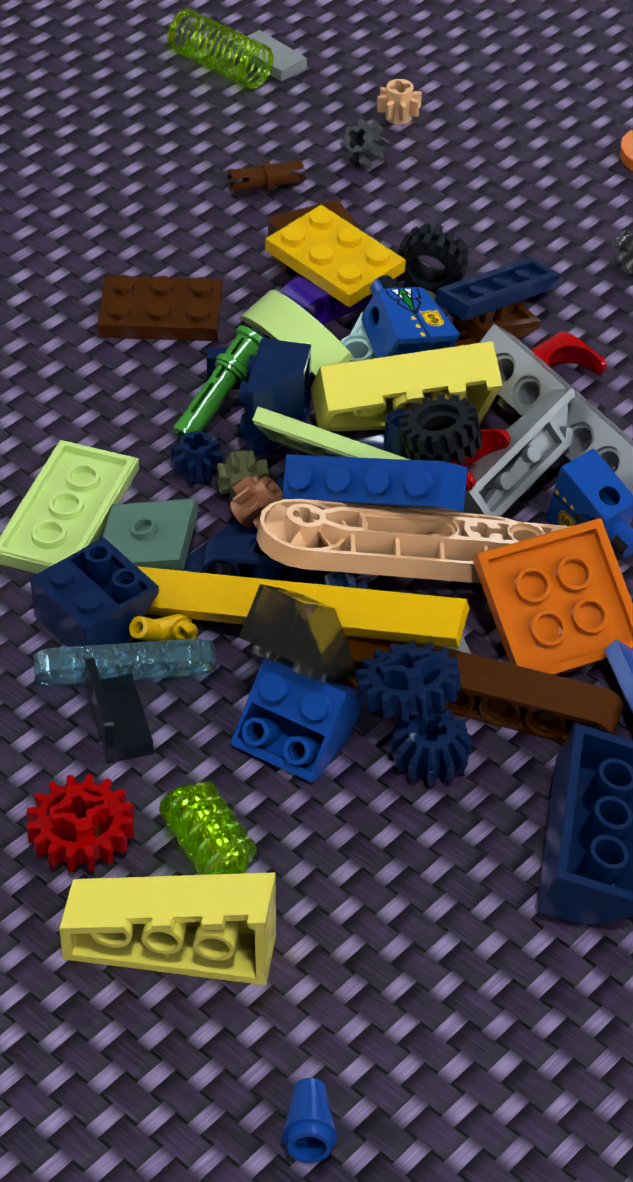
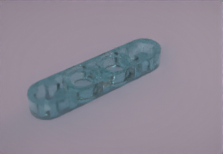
(140, 659)

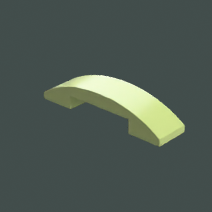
(287, 321)

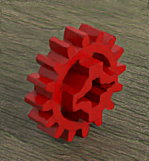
(80, 823)

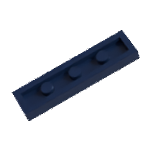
(496, 289)

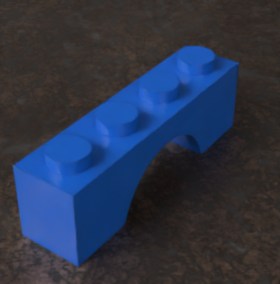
(376, 481)

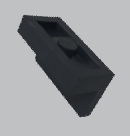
(118, 715)

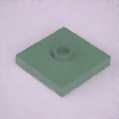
(153, 532)

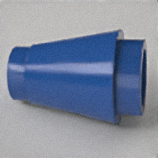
(309, 1123)

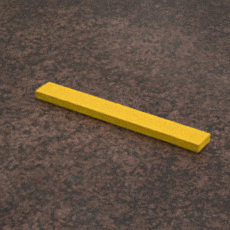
(360, 611)

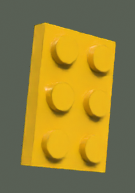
(334, 254)

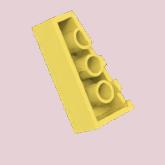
(365, 391)
(175, 924)

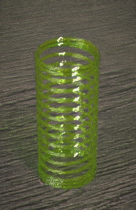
(241, 79)

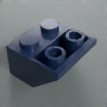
(276, 382)
(92, 596)

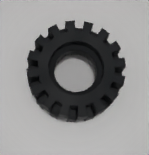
(435, 245)
(441, 430)

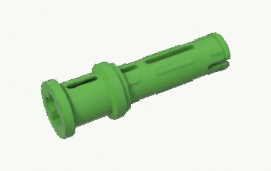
(230, 370)

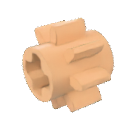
(399, 101)

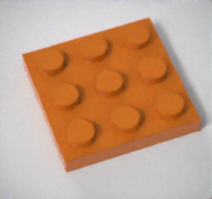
(557, 598)

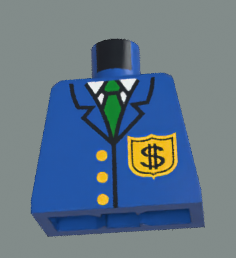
(405, 320)
(591, 491)

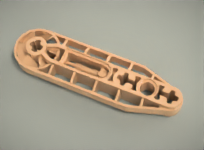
(385, 538)

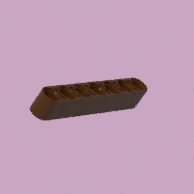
(514, 694)

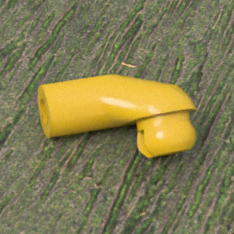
(164, 628)

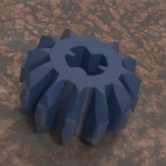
(431, 747)

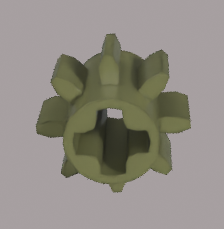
(237, 467)

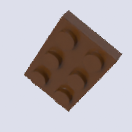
(160, 308)

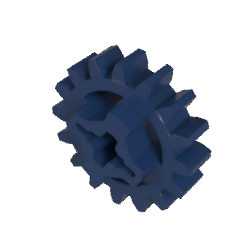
(408, 680)

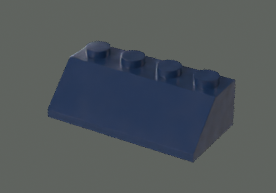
(590, 830)

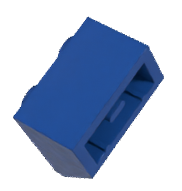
(296, 720)

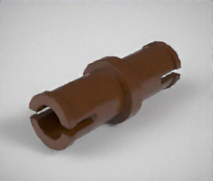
(265, 176)

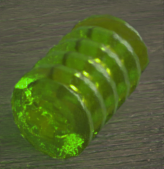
(207, 829)

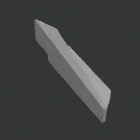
(535, 445)

